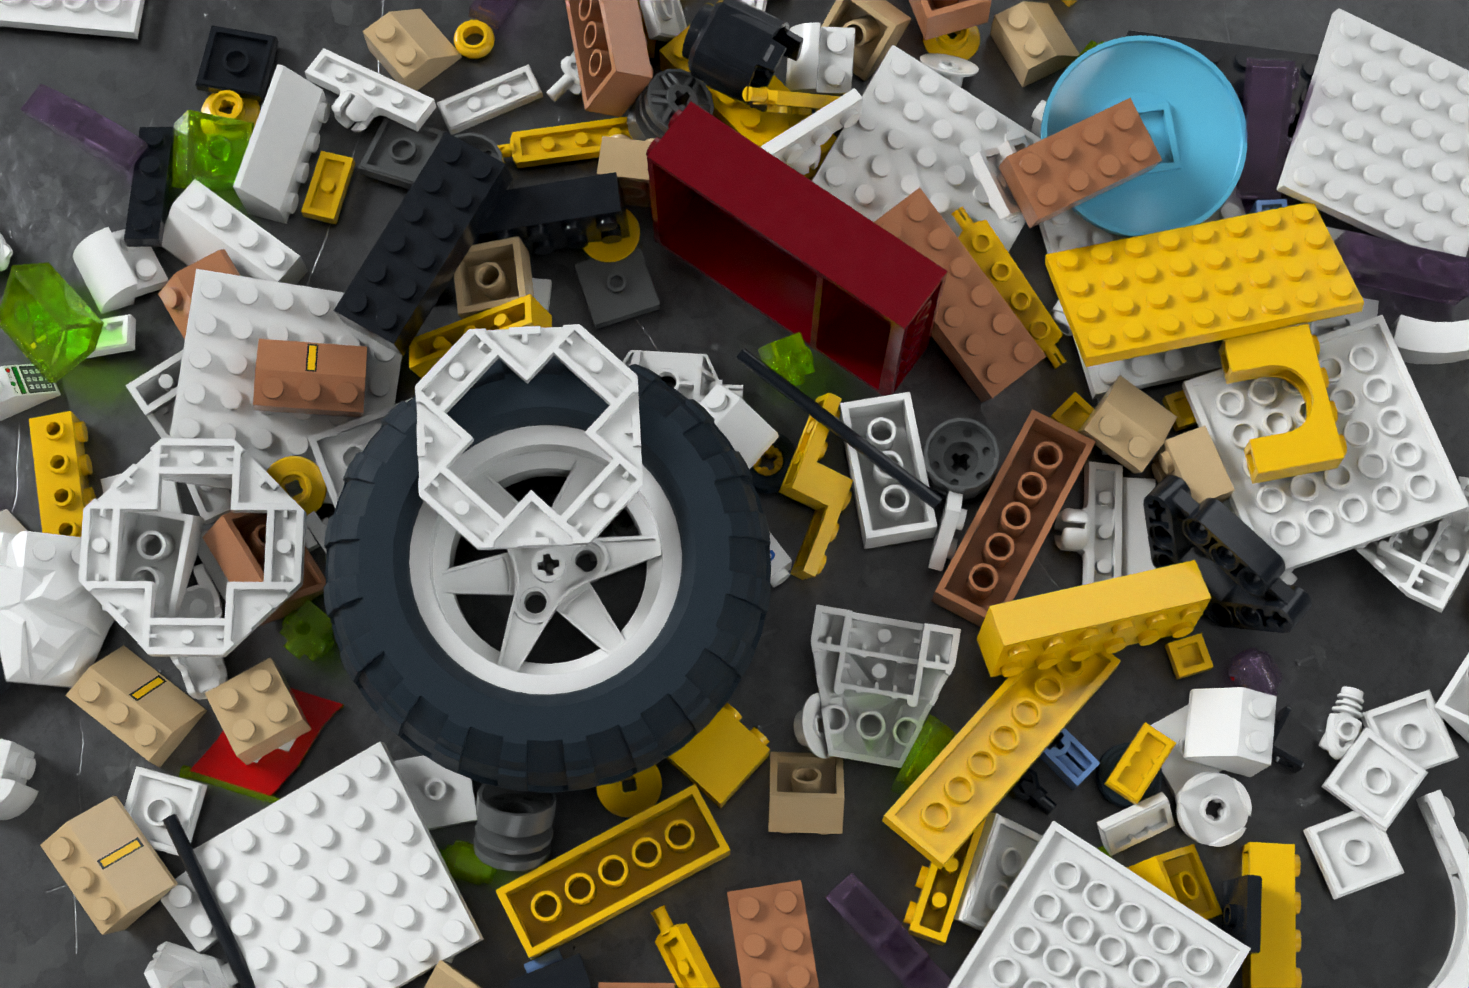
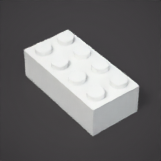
(884, 506)

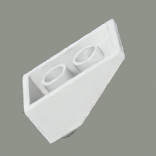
(160, 550)

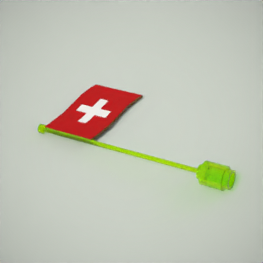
(267, 774)

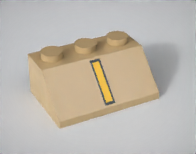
(137, 704)
(109, 865)

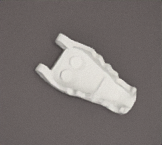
(201, 601)

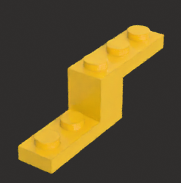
(817, 488)

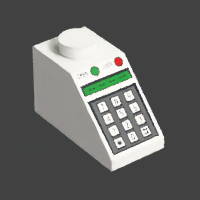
(23, 388)

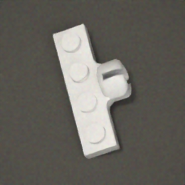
(367, 94)
(801, 144)
(1096, 528)

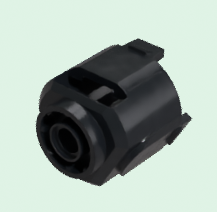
(737, 47)

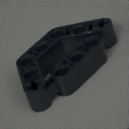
(1232, 559)

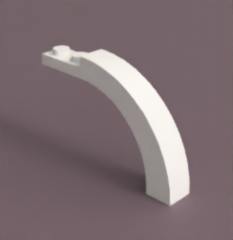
(1431, 341)
(1454, 853)

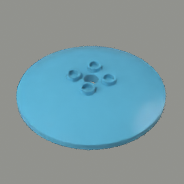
(1188, 115)

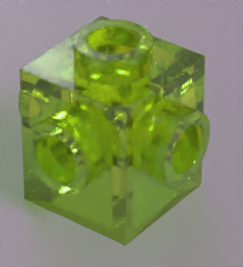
(789, 358)
(308, 632)

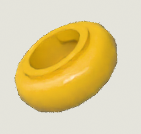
(474, 27)

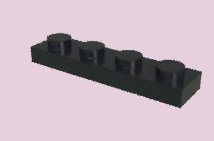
(150, 189)

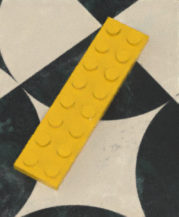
(993, 754)

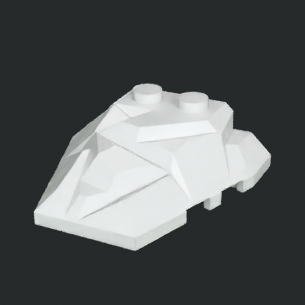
(1426, 559)
(46, 615)
(878, 681)
(185, 968)

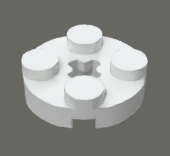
(1231, 818)

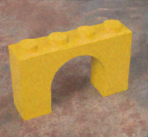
(1290, 356)

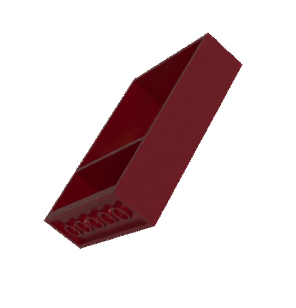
(792, 249)

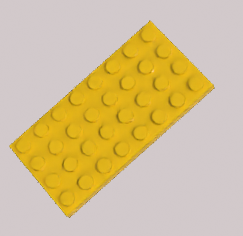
(1202, 283)

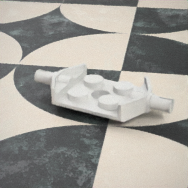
(691, 371)

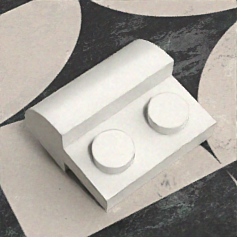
(824, 60)
(987, 172)
(115, 271)
(157, 392)
(16, 767)

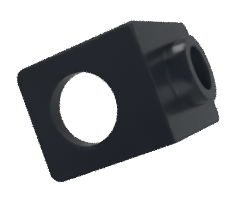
(1279, 756)

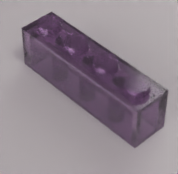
(1267, 116)
(1404, 268)

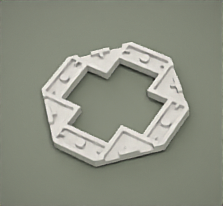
(532, 520)
(246, 602)

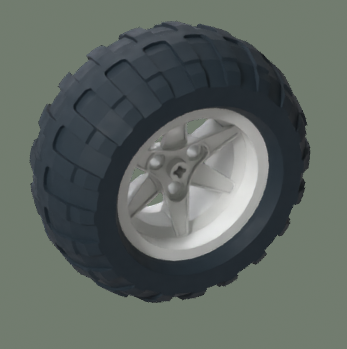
(576, 719)

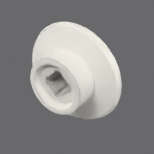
(950, 66)
(810, 727)

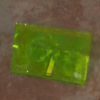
(48, 320)

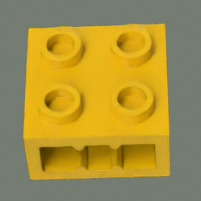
(722, 756)

